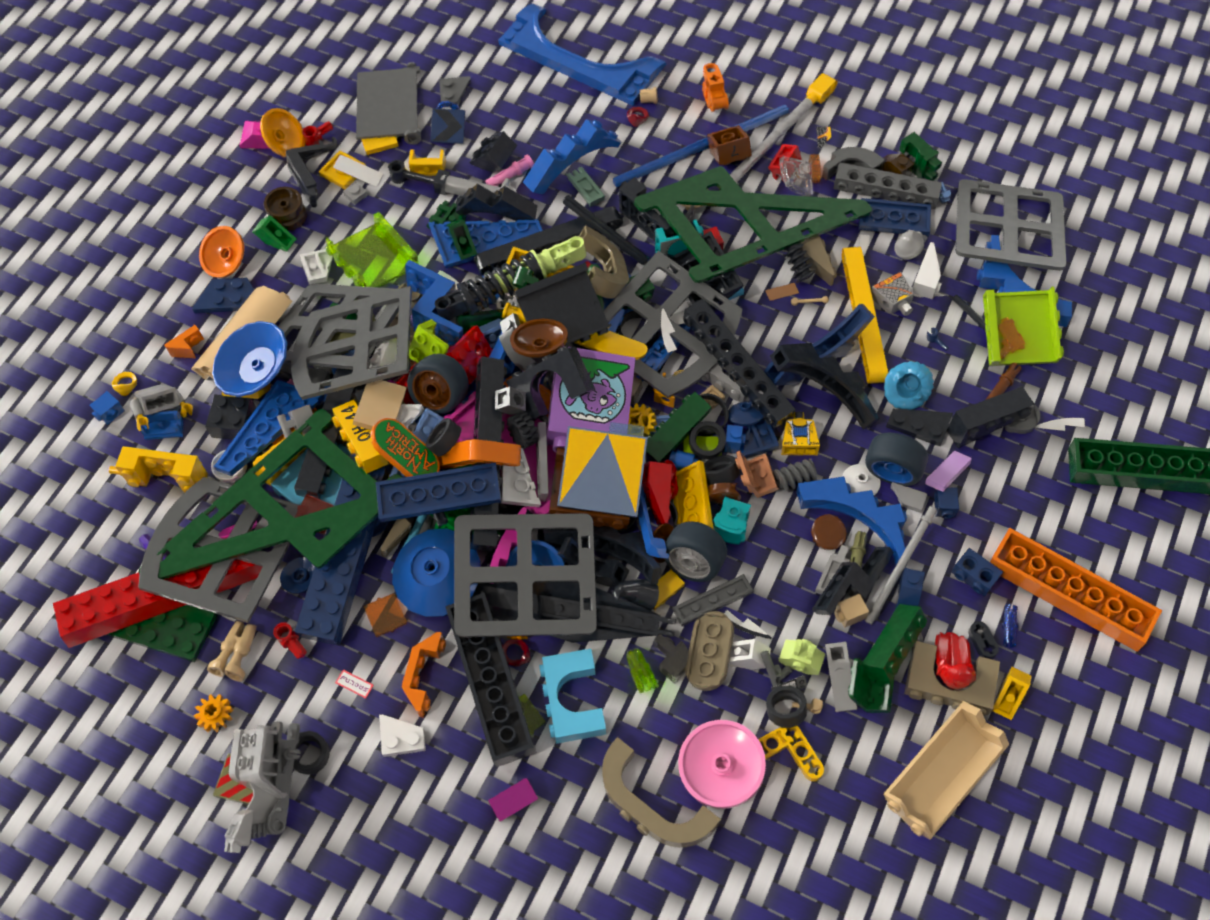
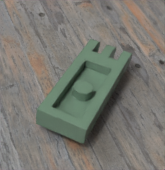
(586, 187)

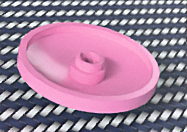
(722, 764)

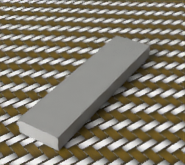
(541, 454)

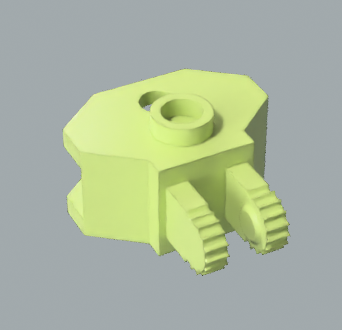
(802, 656)

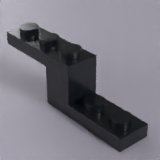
(853, 580)

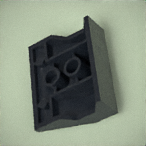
(726, 284)

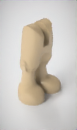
(241, 648)

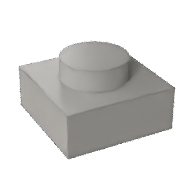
(355, 193)

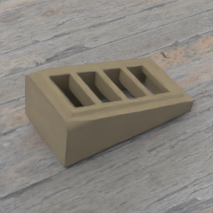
(398, 532)

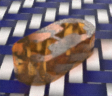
(814, 159)

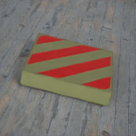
(230, 789)

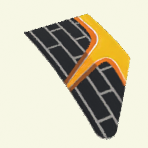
(823, 135)

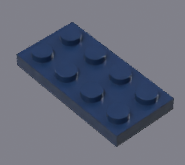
(896, 217)

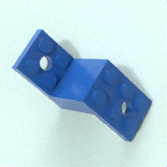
(431, 287)

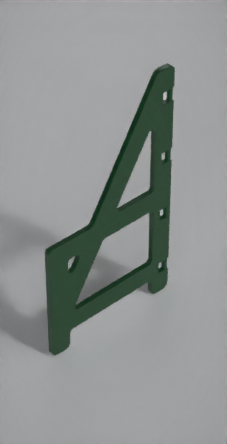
(695, 192)
(343, 520)

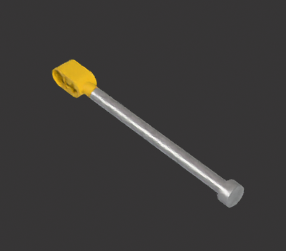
(817, 91)

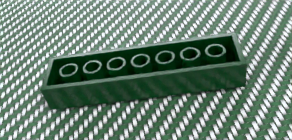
(1139, 465)

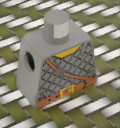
(893, 294)

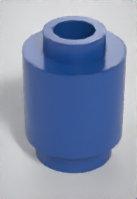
(682, 459)

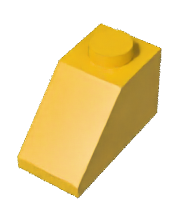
(1012, 693)

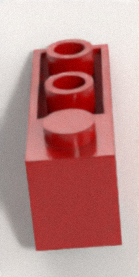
(656, 485)

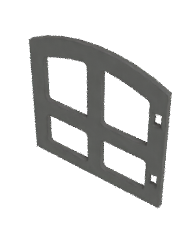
(687, 286)
(360, 342)
(205, 595)

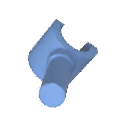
(944, 195)

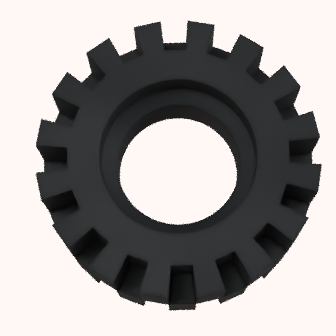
(522, 430)

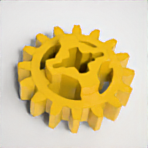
(642, 416)

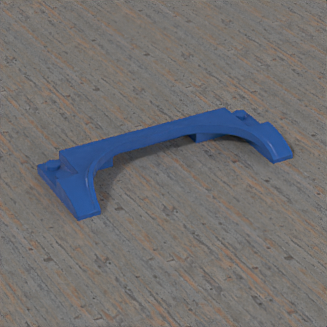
(617, 80)

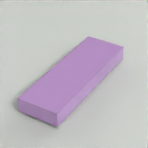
(948, 471)

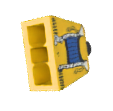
(800, 436)

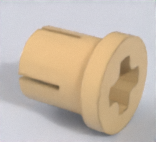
(649, 95)

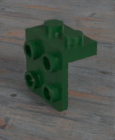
(867, 693)

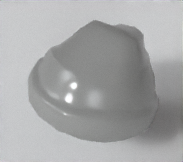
(910, 244)

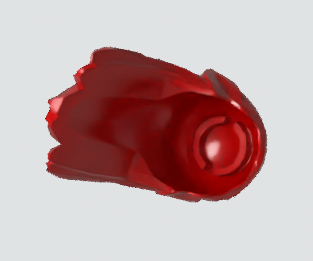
(954, 660)

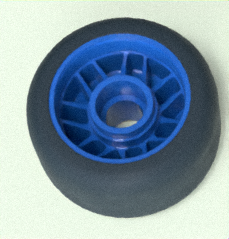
(896, 459)

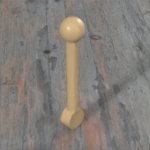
(795, 301)

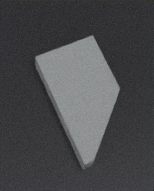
(909, 497)

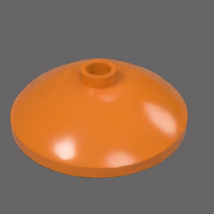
(221, 251)

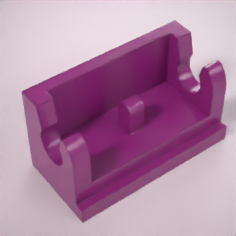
(512, 799)

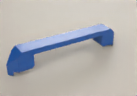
(654, 546)

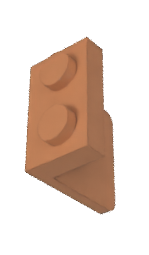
(757, 474)

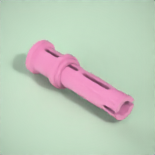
(516, 168)

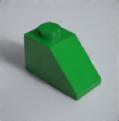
(274, 234)

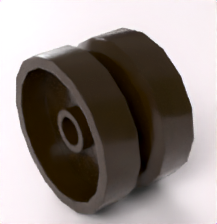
(286, 207)

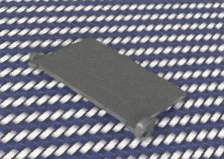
(388, 104)

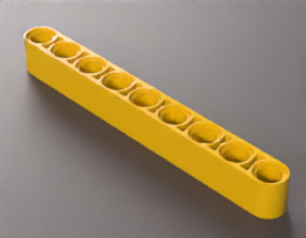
(860, 293)

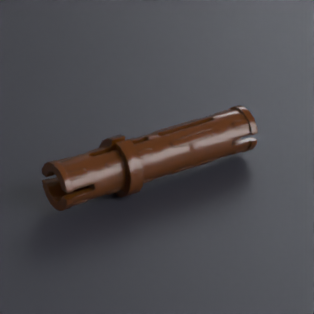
(1005, 380)

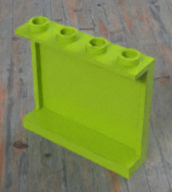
(1034, 319)

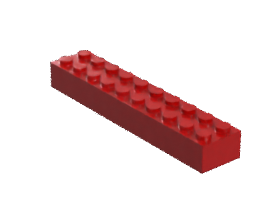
(124, 604)

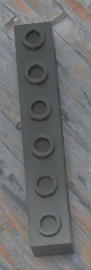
(886, 185)

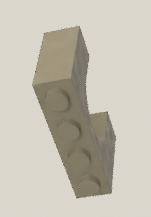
(923, 684)

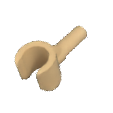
(815, 706)

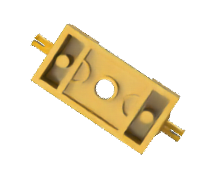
(138, 465)

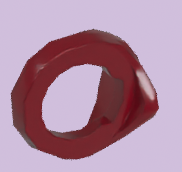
(636, 119)
(526, 656)

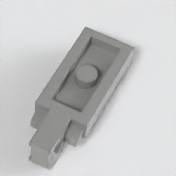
(831, 567)

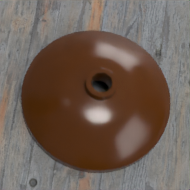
(538, 338)

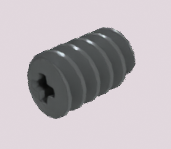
(795, 473)

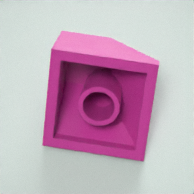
(252, 136)

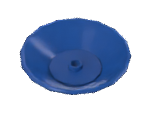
(249, 358)
(427, 590)

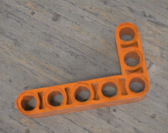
(480, 451)

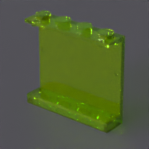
(372, 254)

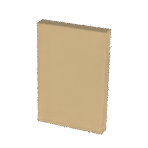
(379, 402)

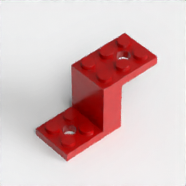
(464, 353)

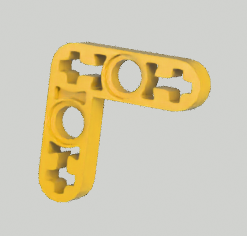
(785, 742)

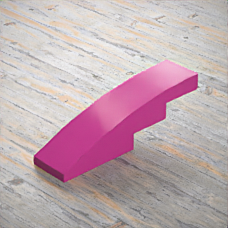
(507, 543)

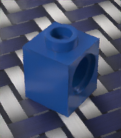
(106, 408)

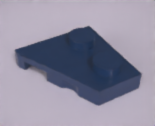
(759, 439)

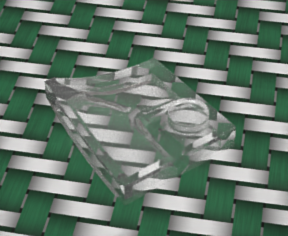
(797, 175)

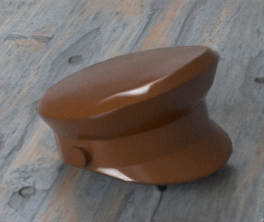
(720, 490)
(828, 532)

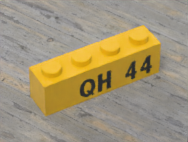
(357, 437)

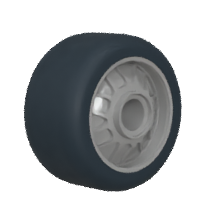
(695, 551)

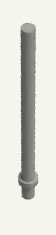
(925, 521)

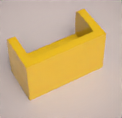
(426, 166)

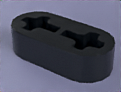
(984, 640)

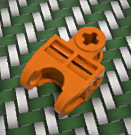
(713, 88)

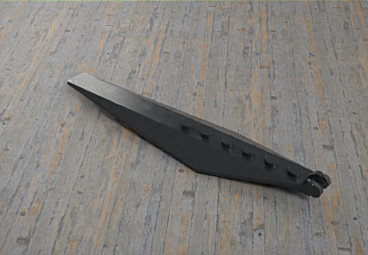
(562, 602)

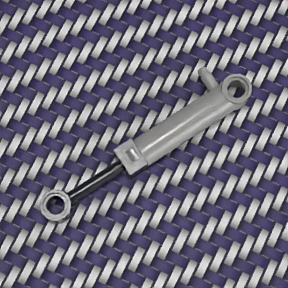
(442, 182)

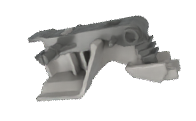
(264, 765)

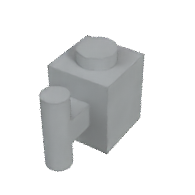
(297, 418)

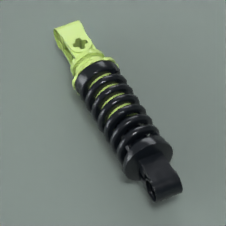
(500, 282)

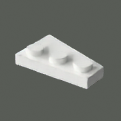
(517, 485)

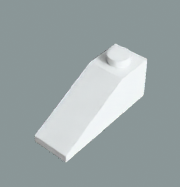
(928, 277)

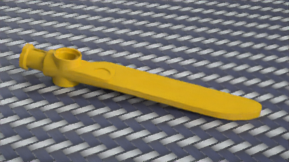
(607, 343)

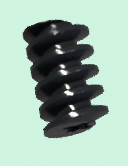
(799, 262)

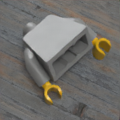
(157, 399)

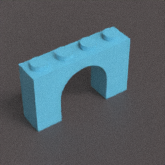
(567, 724)

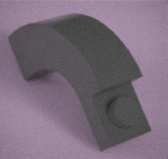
(854, 156)
(508, 325)

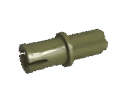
(858, 549)

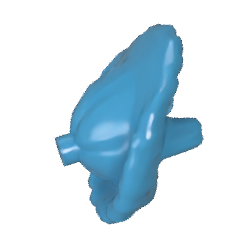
(908, 385)

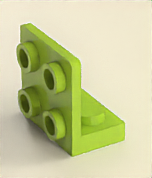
(426, 342)

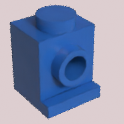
(734, 439)

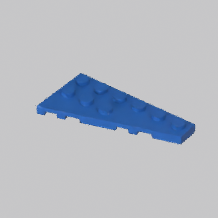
(484, 236)
(262, 426)

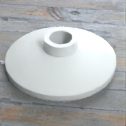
(856, 485)

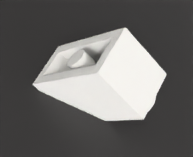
(747, 654)

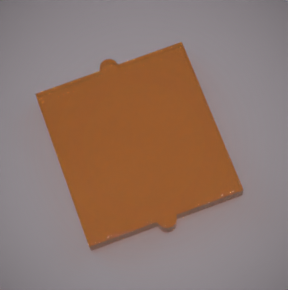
(385, 615)

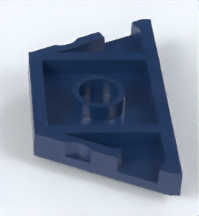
(224, 295)

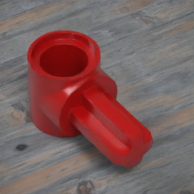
(313, 135)
(290, 641)

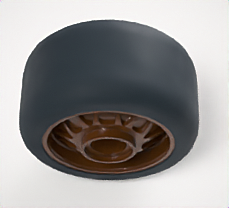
(438, 383)

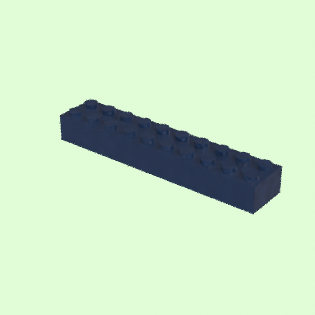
(335, 584)

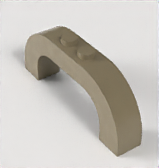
(615, 275)
(648, 821)

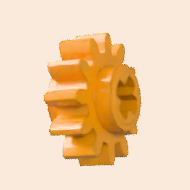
(207, 710)

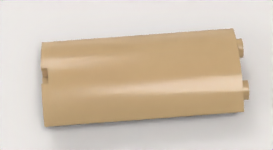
(261, 305)

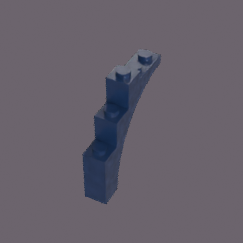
(834, 344)

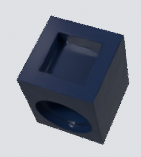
(946, 502)

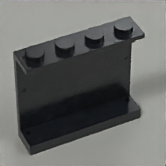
(567, 299)

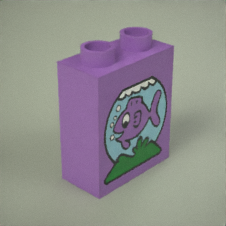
(607, 403)

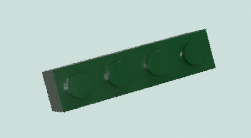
(677, 427)
(894, 643)

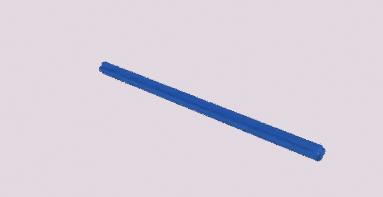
(695, 147)

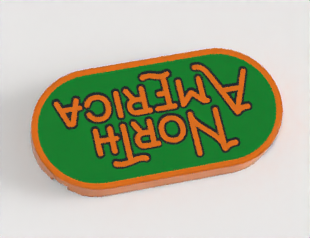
(403, 448)

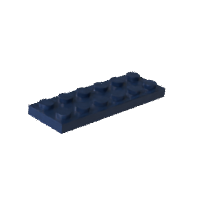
(438, 492)

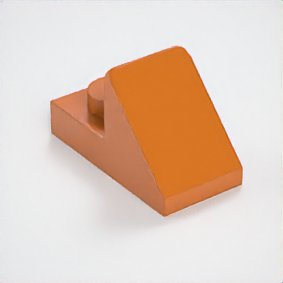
(182, 344)

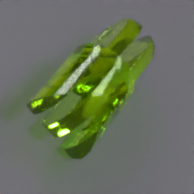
(641, 671)

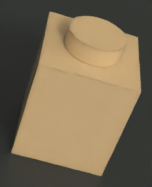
(851, 611)

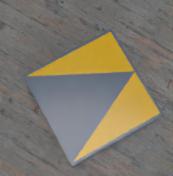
(602, 472)

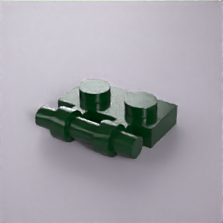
(448, 212)

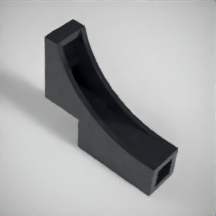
(501, 202)

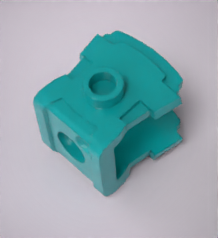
(732, 520)

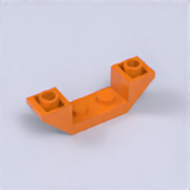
(431, 648)

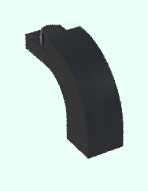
(607, 572)

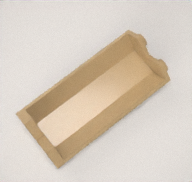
(945, 770)

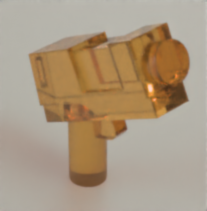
(1012, 339)

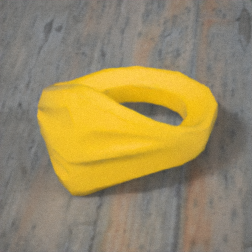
(124, 389)

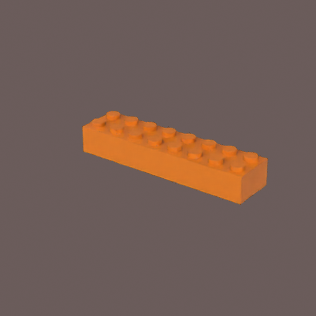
(1075, 590)

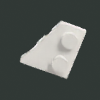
(400, 737)

